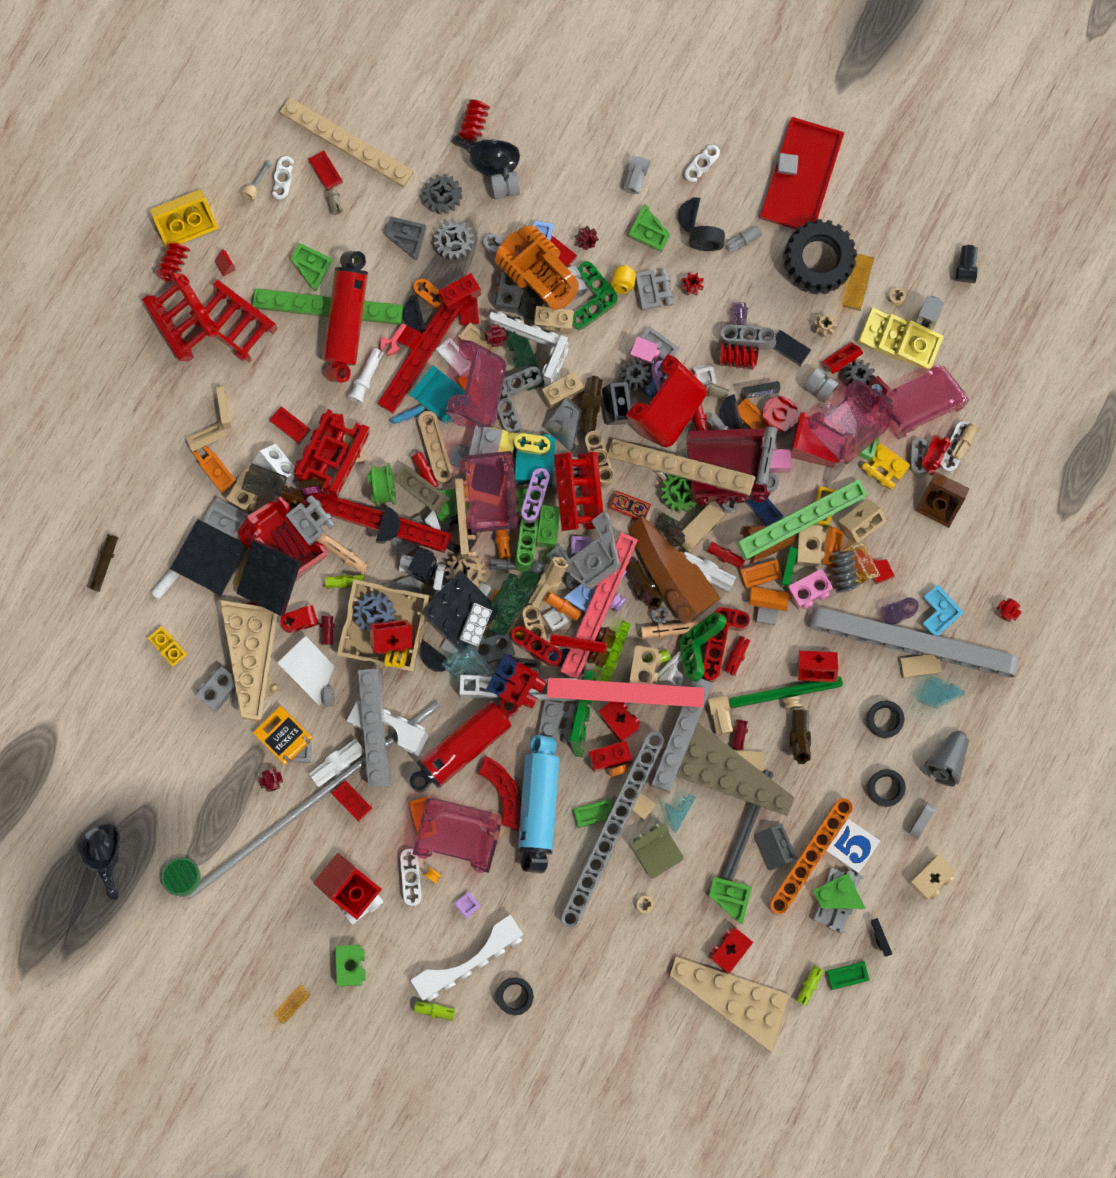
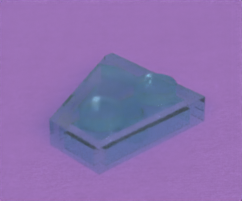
(467, 662)

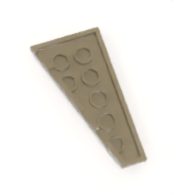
(722, 769)

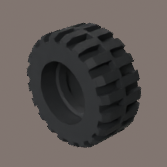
(826, 233)

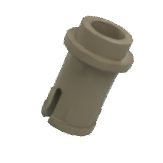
(334, 202)
(716, 391)

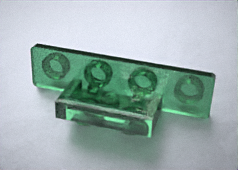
(523, 355)
(511, 600)

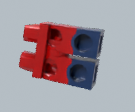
(514, 681)

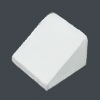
(705, 373)
(432, 521)
(671, 677)

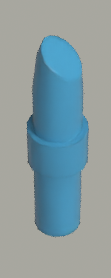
(408, 414)

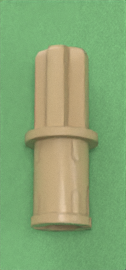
(964, 441)

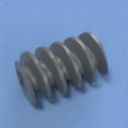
(845, 571)

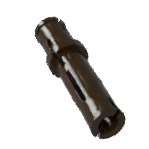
(103, 562)

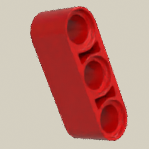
(531, 638)

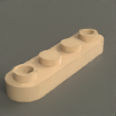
(435, 447)

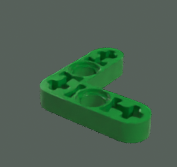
(600, 294)
(691, 643)

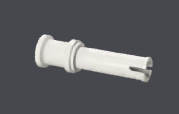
(362, 384)

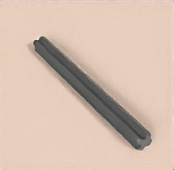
(743, 837)

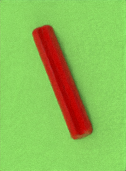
(577, 643)

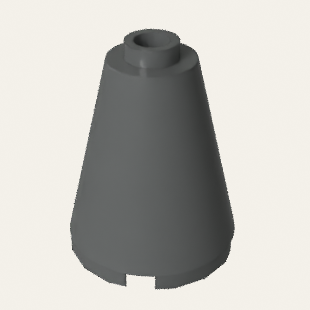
(948, 760)

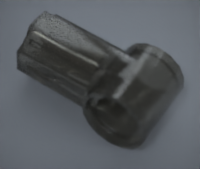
(671, 529)

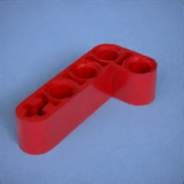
(719, 645)

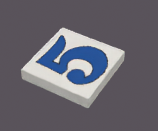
(853, 846)

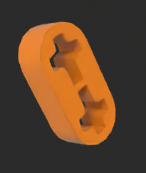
(425, 296)

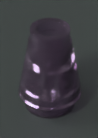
(739, 313)

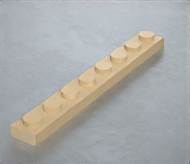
(346, 142)
(681, 467)

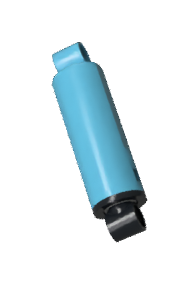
(538, 804)

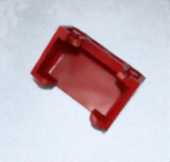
(671, 407)
(269, 519)

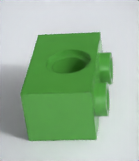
(548, 527)
(343, 955)

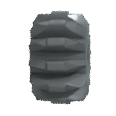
(856, 368)
(642, 375)

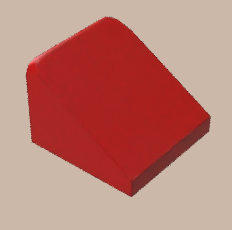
(224, 263)

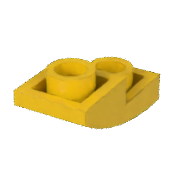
(167, 646)

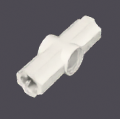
(712, 572)
(337, 763)

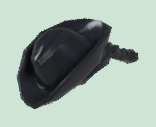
(490, 156)
(100, 853)

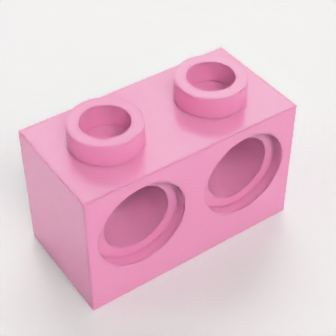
(807, 585)

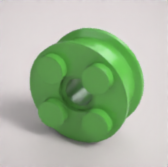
(382, 484)

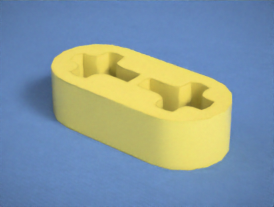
(533, 439)

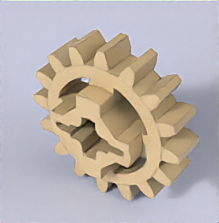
(473, 569)

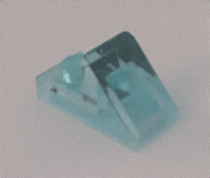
(677, 816)

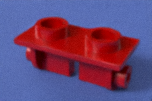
(935, 454)

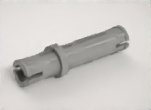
(766, 455)

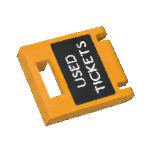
(285, 737)

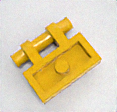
(890, 463)

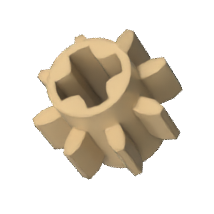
(820, 326)

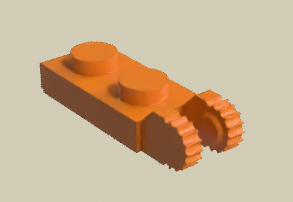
(215, 470)

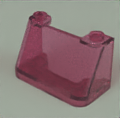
(483, 387)
(925, 400)
(854, 422)
(491, 491)
(458, 833)

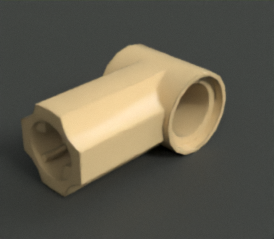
(719, 710)

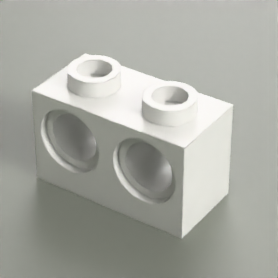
(275, 460)

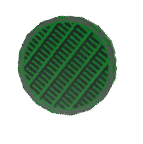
(181, 877)

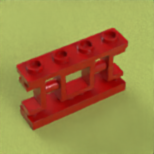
(345, 459)

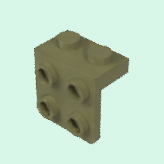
(657, 850)

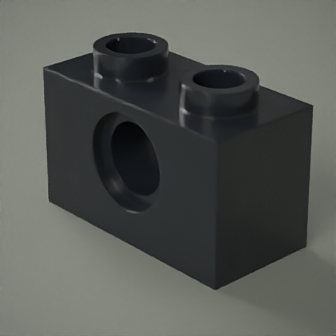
(616, 403)
(423, 566)

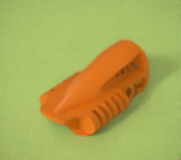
(533, 261)

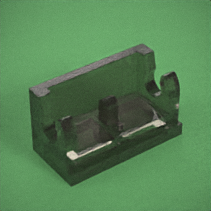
(264, 483)

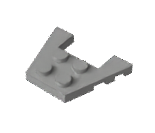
(597, 559)

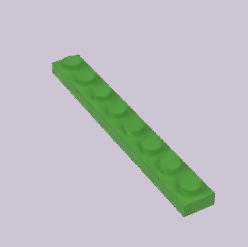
(320, 306)
(801, 519)

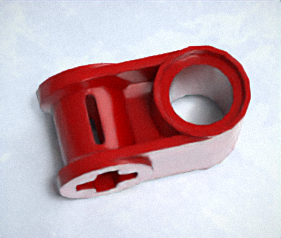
(301, 619)

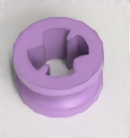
(617, 603)

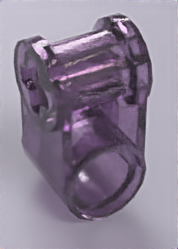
(896, 612)

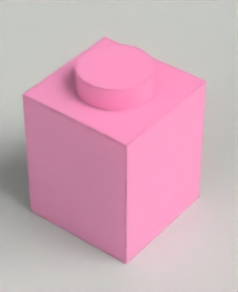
(645, 351)
(781, 461)

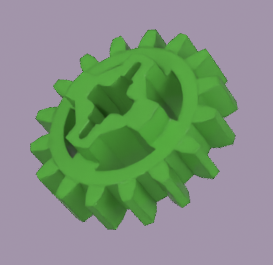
(673, 491)

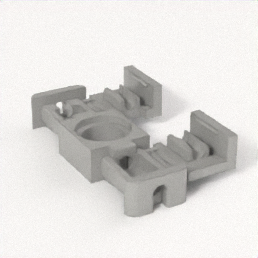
(838, 917)

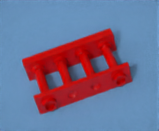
(250, 314)
(165, 319)
(590, 486)

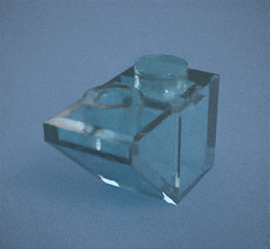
(939, 694)

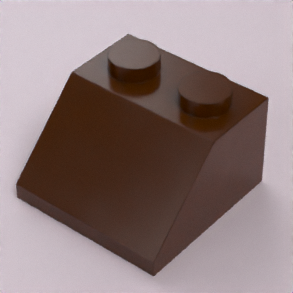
(942, 499)

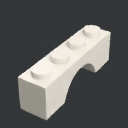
(409, 737)

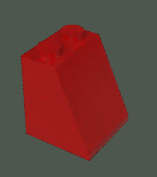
(809, 447)
(347, 886)

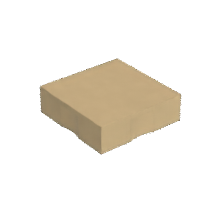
(408, 605)

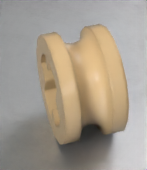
(902, 299)
(792, 703)
(640, 900)

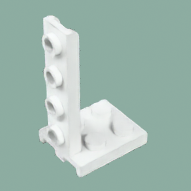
(535, 333)

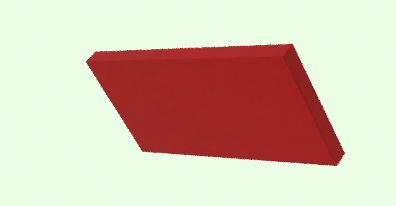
(799, 197)

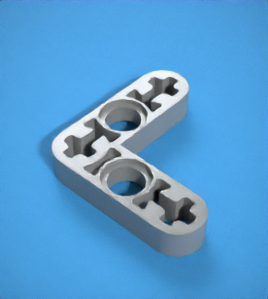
(508, 391)

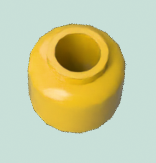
(623, 279)

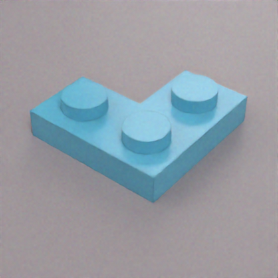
(945, 611)

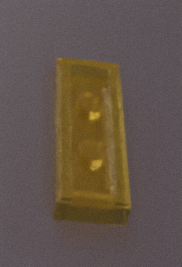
(858, 282)

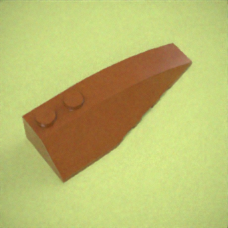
(674, 574)

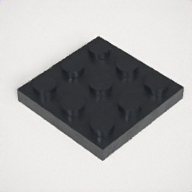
(209, 557)
(268, 577)
(452, 606)

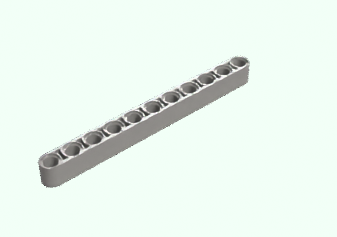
(914, 642)
(621, 822)

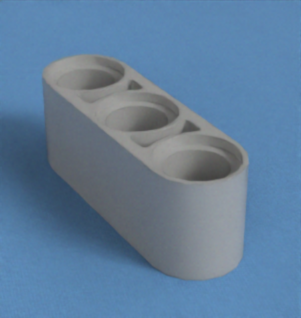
(741, 331)

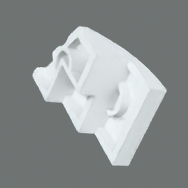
(308, 668)

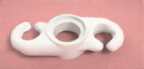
(694, 167)
(282, 170)

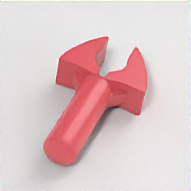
(392, 341)

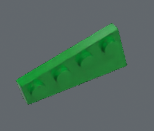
(579, 718)

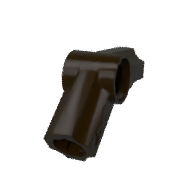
(590, 404)
(643, 586)
(800, 736)

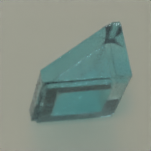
(458, 453)

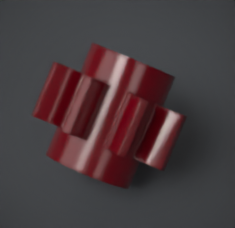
(586, 237)
(495, 335)
(270, 780)

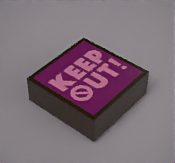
(310, 487)

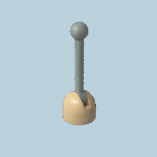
(250, 191)

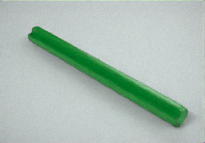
(783, 692)

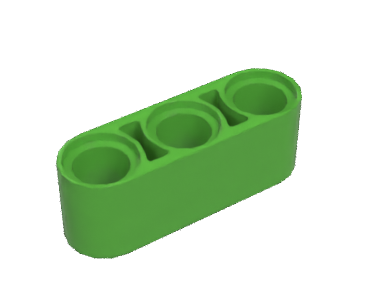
(522, 550)

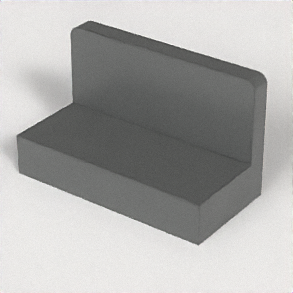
(775, 847)

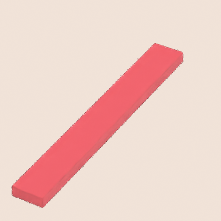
(598, 608)
(625, 692)

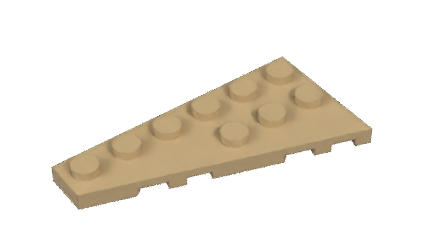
(250, 644)
(744, 1003)

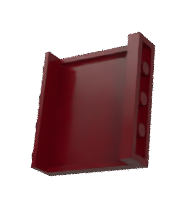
(728, 449)

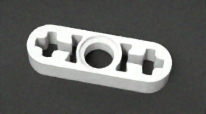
(955, 462)
(418, 882)

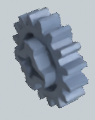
(376, 605)

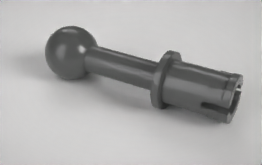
(506, 565)

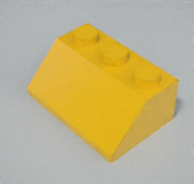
(184, 218)

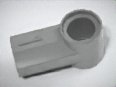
(637, 170)

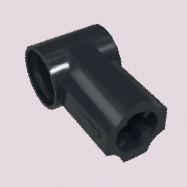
(967, 267)

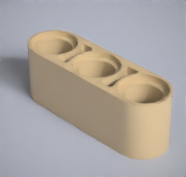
(605, 466)
(702, 526)
(535, 624)

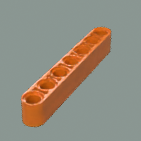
(817, 849)

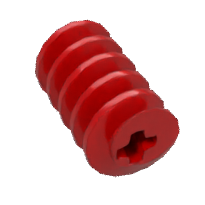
(473, 120)
(171, 261)
(738, 356)

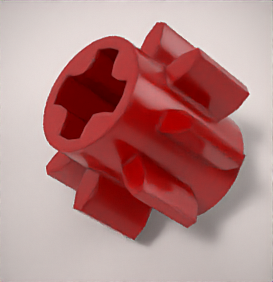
(692, 289)
(1009, 610)

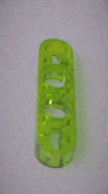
(615, 651)

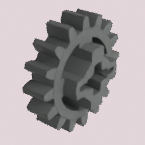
(442, 201)

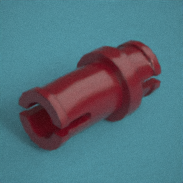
(327, 630)
(739, 734)

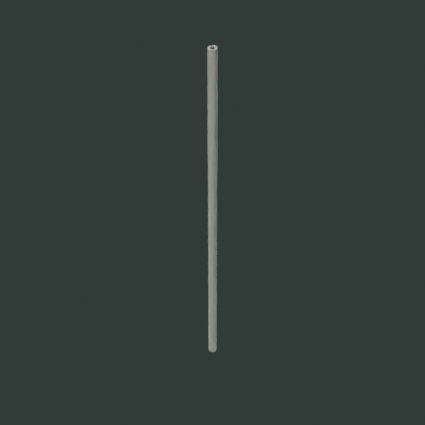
(303, 807)

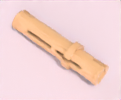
(361, 566)
(646, 632)

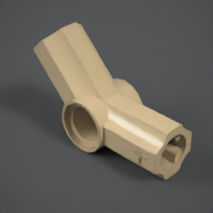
(549, 581)

